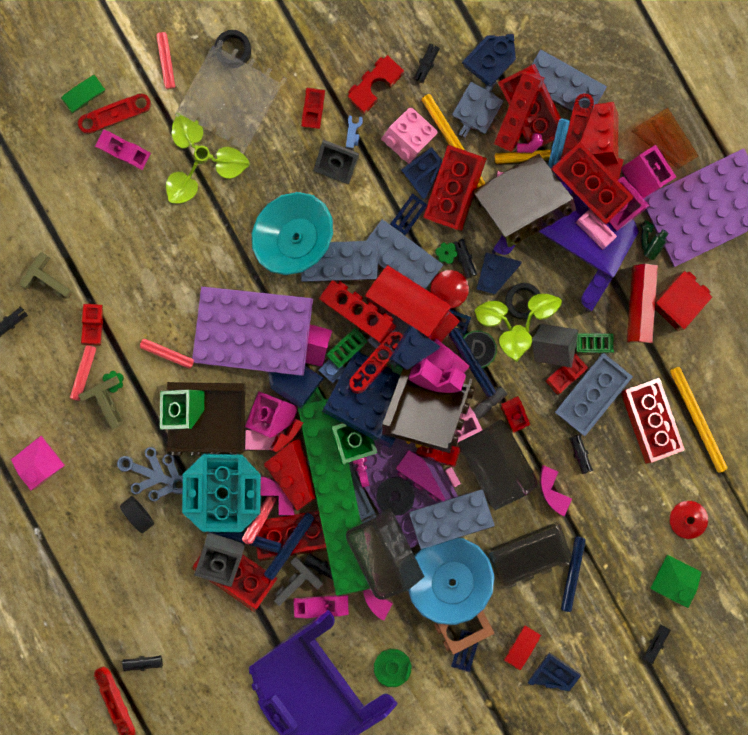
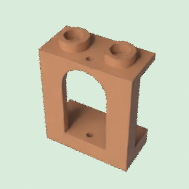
(457, 646)

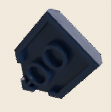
(491, 58)
(295, 387)

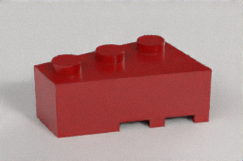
(602, 133)
(292, 474)

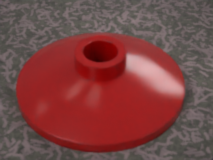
(679, 517)

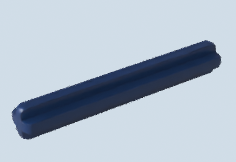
(473, 364)
(258, 542)
(289, 546)
(573, 574)

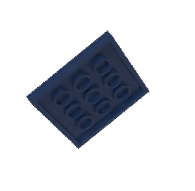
(364, 410)

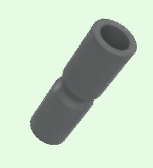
(486, 405)

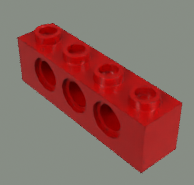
(519, 110)
(332, 297)

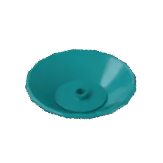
(279, 226)

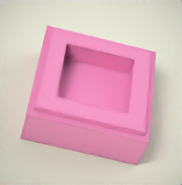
(452, 476)

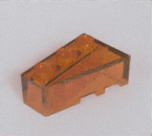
(668, 137)

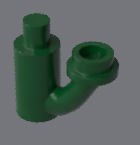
(653, 248)

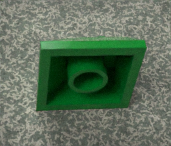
(180, 408)
(352, 443)
(677, 581)

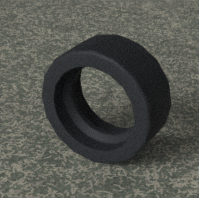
(238, 35)
(508, 299)
(136, 514)

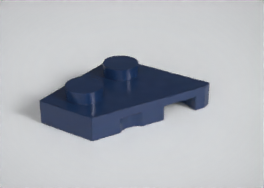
(423, 171)
(496, 272)
(413, 348)
(554, 674)

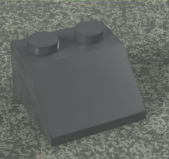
(219, 559)

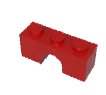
(385, 71)

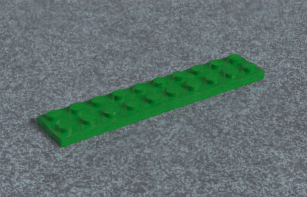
(334, 497)

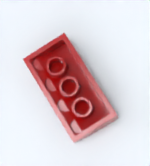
(543, 116)
(592, 182)
(454, 187)
(408, 301)
(642, 303)
(652, 420)
(281, 528)
(249, 584)

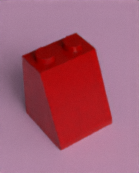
(682, 300)

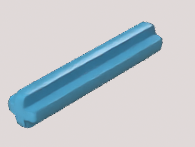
(559, 141)

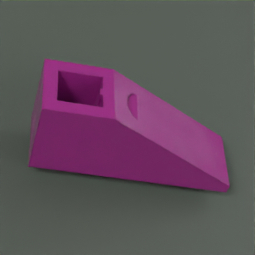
(417, 470)

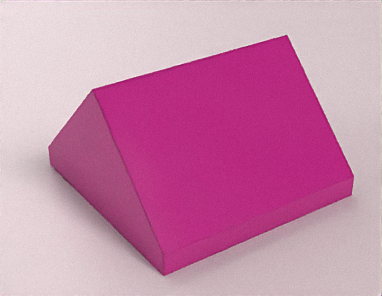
(317, 345)

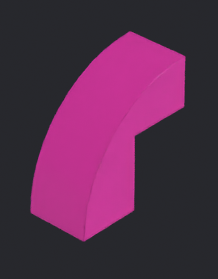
(122, 149)
(432, 378)
(270, 487)
(554, 499)
(316, 605)
(377, 606)

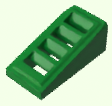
(358, 337)
(578, 349)

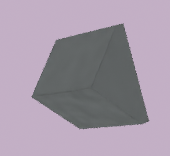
(336, 162)
(555, 345)

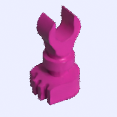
(361, 468)

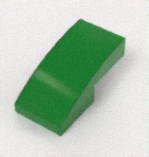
(83, 93)

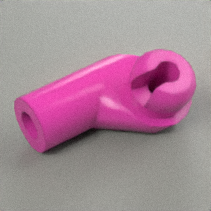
(532, 146)

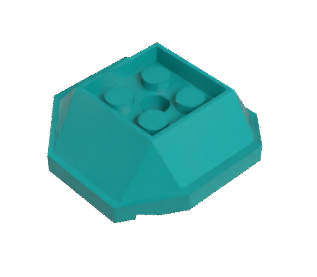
(201, 495)

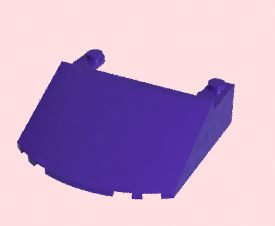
(573, 239)
(307, 693)

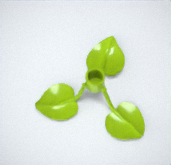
(229, 160)
(517, 339)

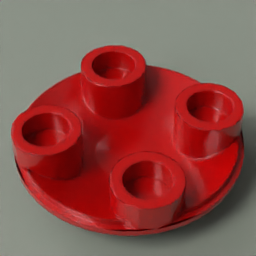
(450, 287)

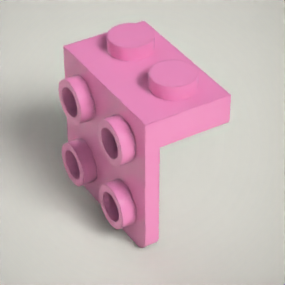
(409, 135)

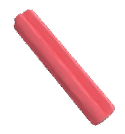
(165, 59)
(166, 353)
(83, 372)
(258, 522)

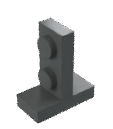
(296, 580)

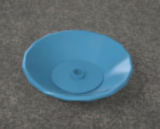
(453, 561)

